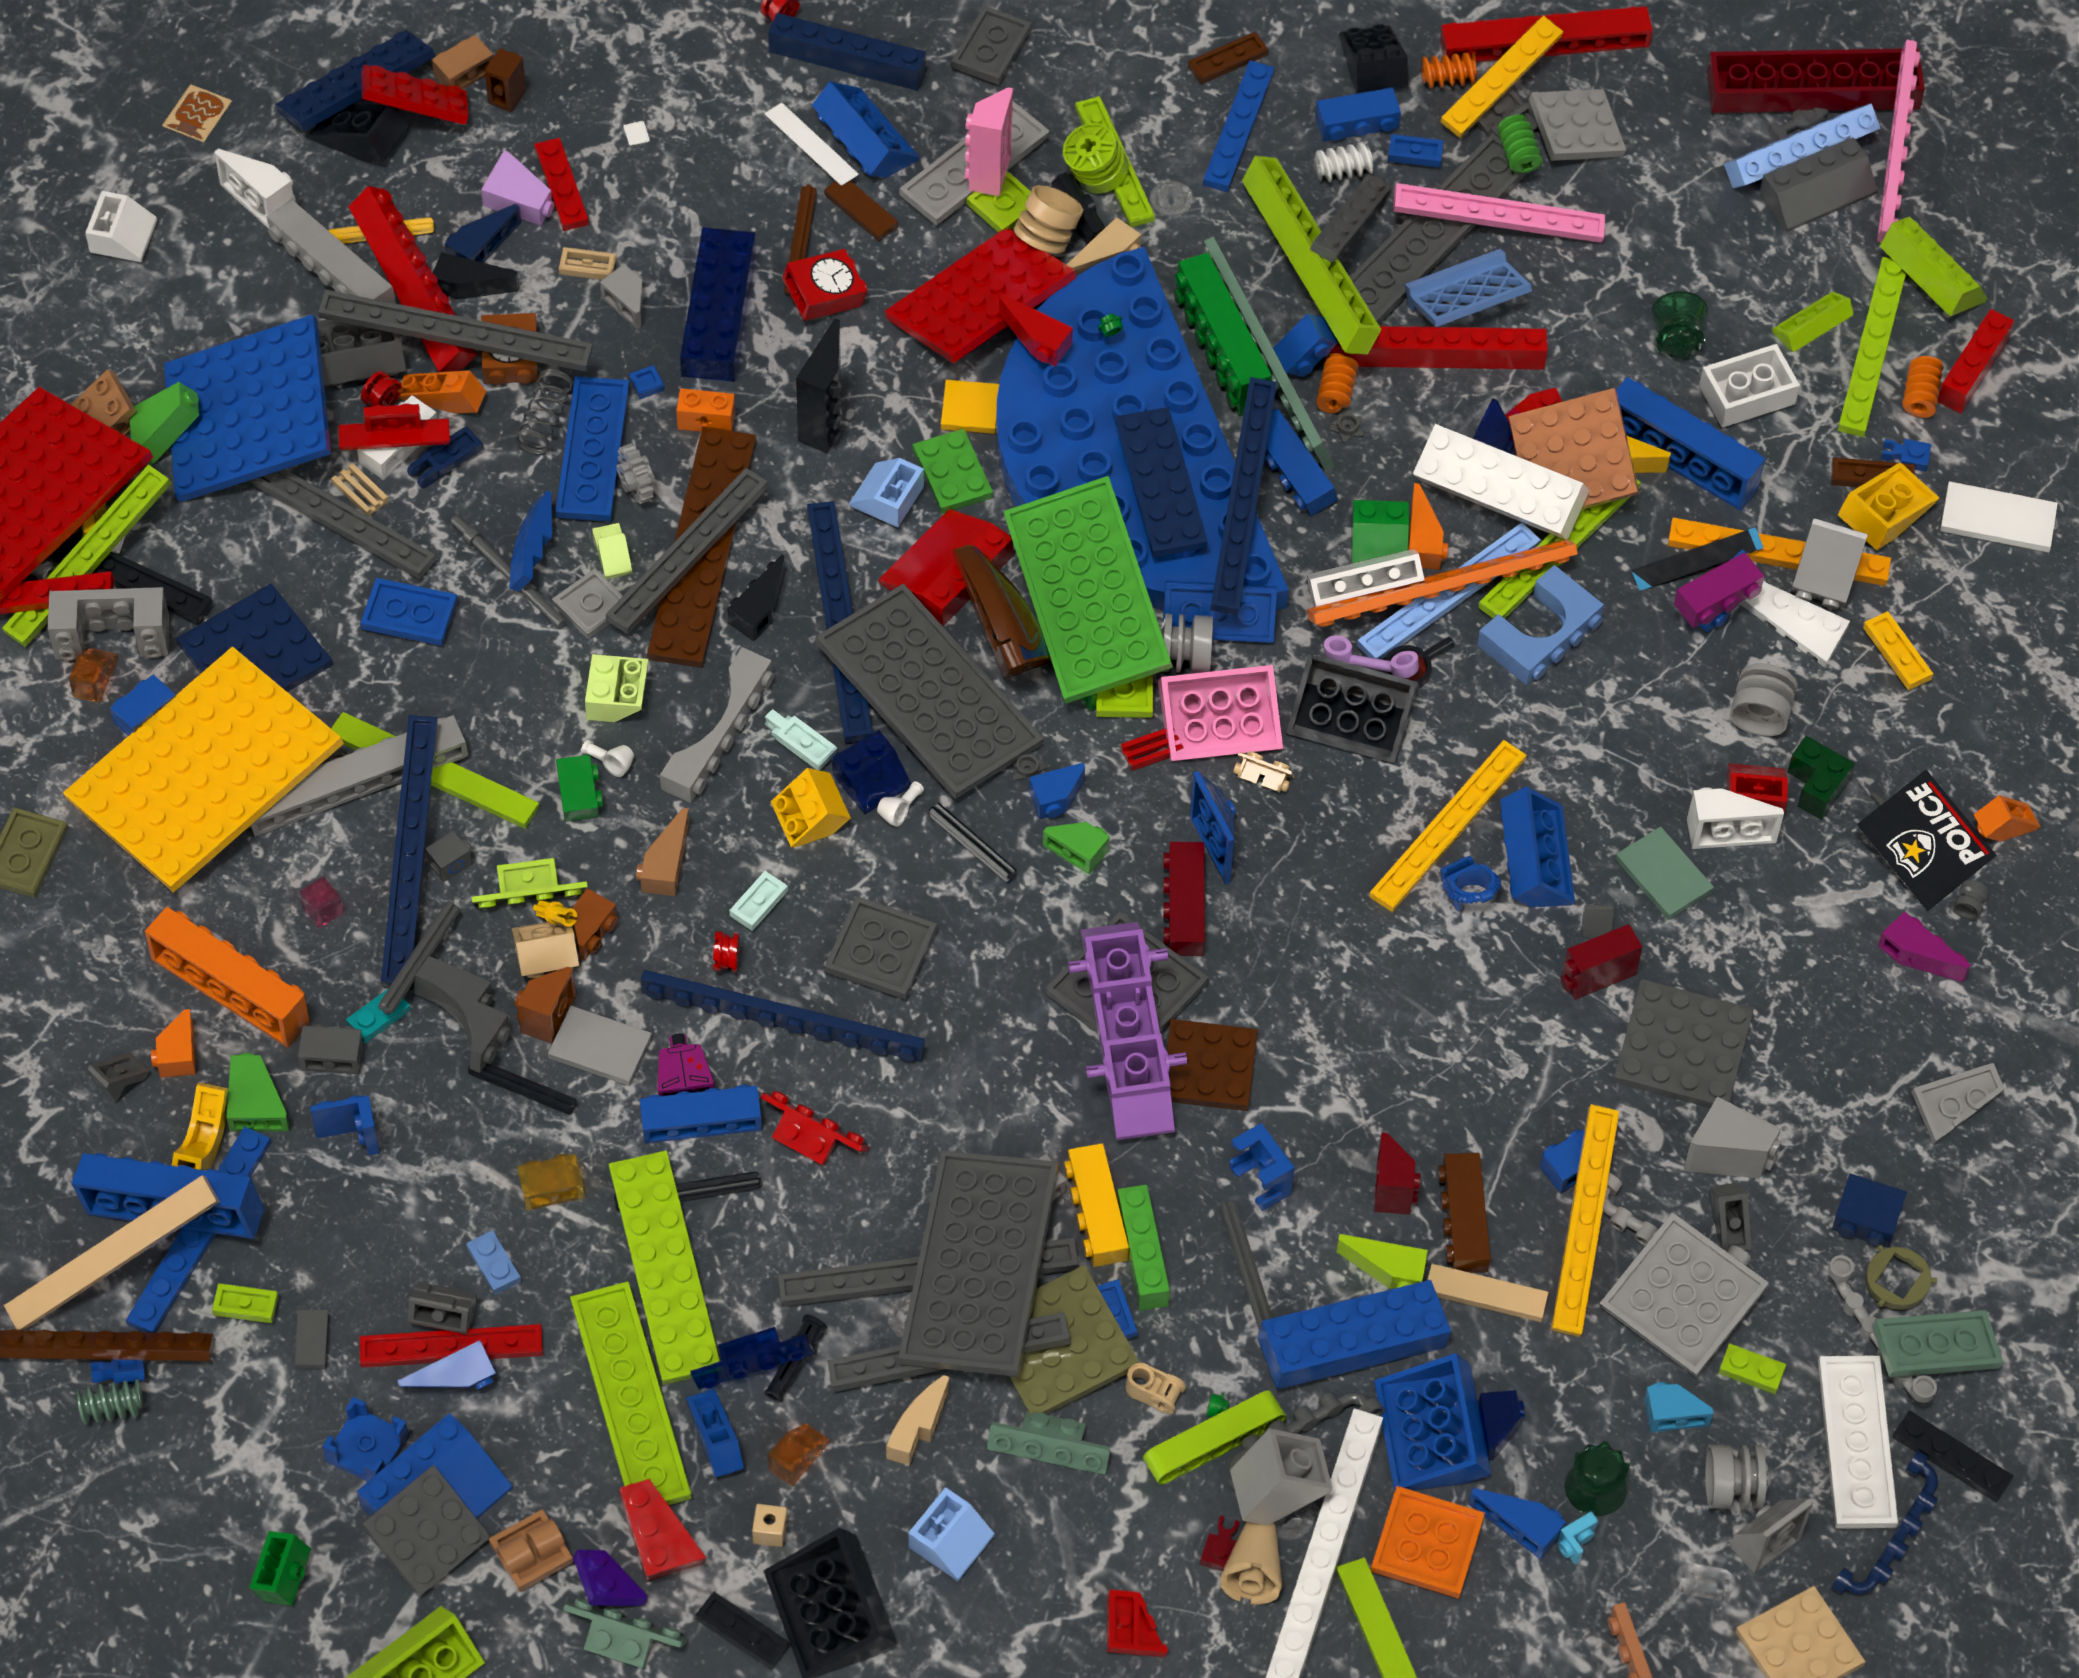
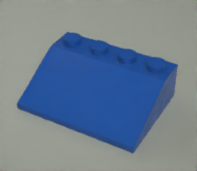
(1433, 1425)
(457, 1459)

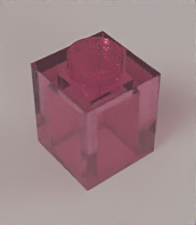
(321, 902)

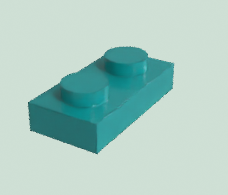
(373, 1020)

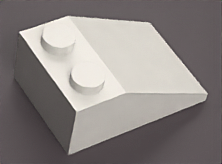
(254, 183)
(1731, 819)

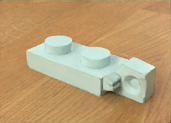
(801, 739)

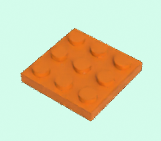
(1427, 1542)

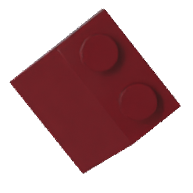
(1395, 1178)

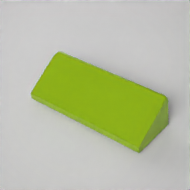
(1813, 321)

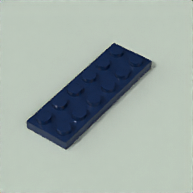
(344, 85)
(1161, 482)

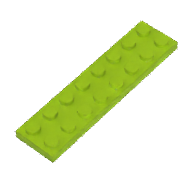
(664, 1265)
(629, 1391)

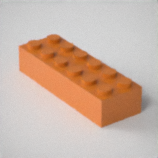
(227, 976)

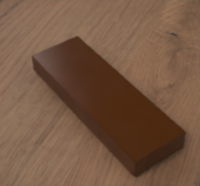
(1228, 58)
(861, 209)
(1858, 472)

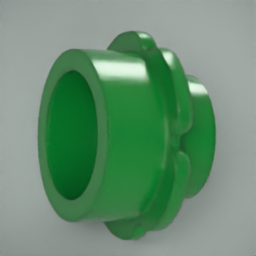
(1111, 325)
(1216, 1405)

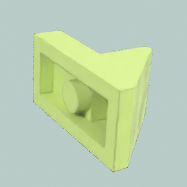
(612, 550)

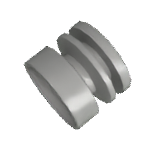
(1189, 643)
(1763, 699)
(1736, 1476)

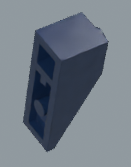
(485, 235)

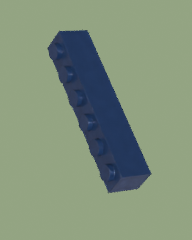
(847, 51)

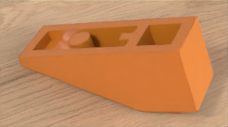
(1426, 532)

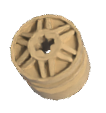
(1048, 219)

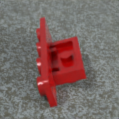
(393, 427)
(808, 1133)

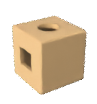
(769, 1534)

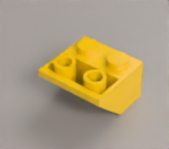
(810, 808)

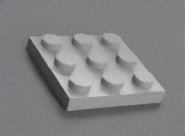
(1577, 124)

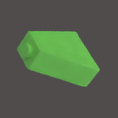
(164, 418)
(253, 1097)

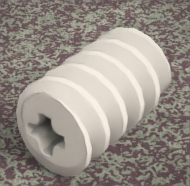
(1343, 161)

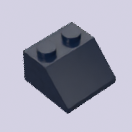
(1869, 1211)

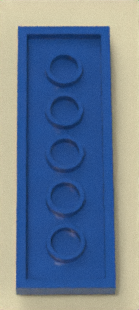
(592, 449)

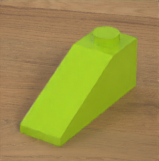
(1384, 1261)

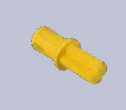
(555, 913)

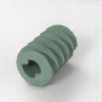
(110, 1402)

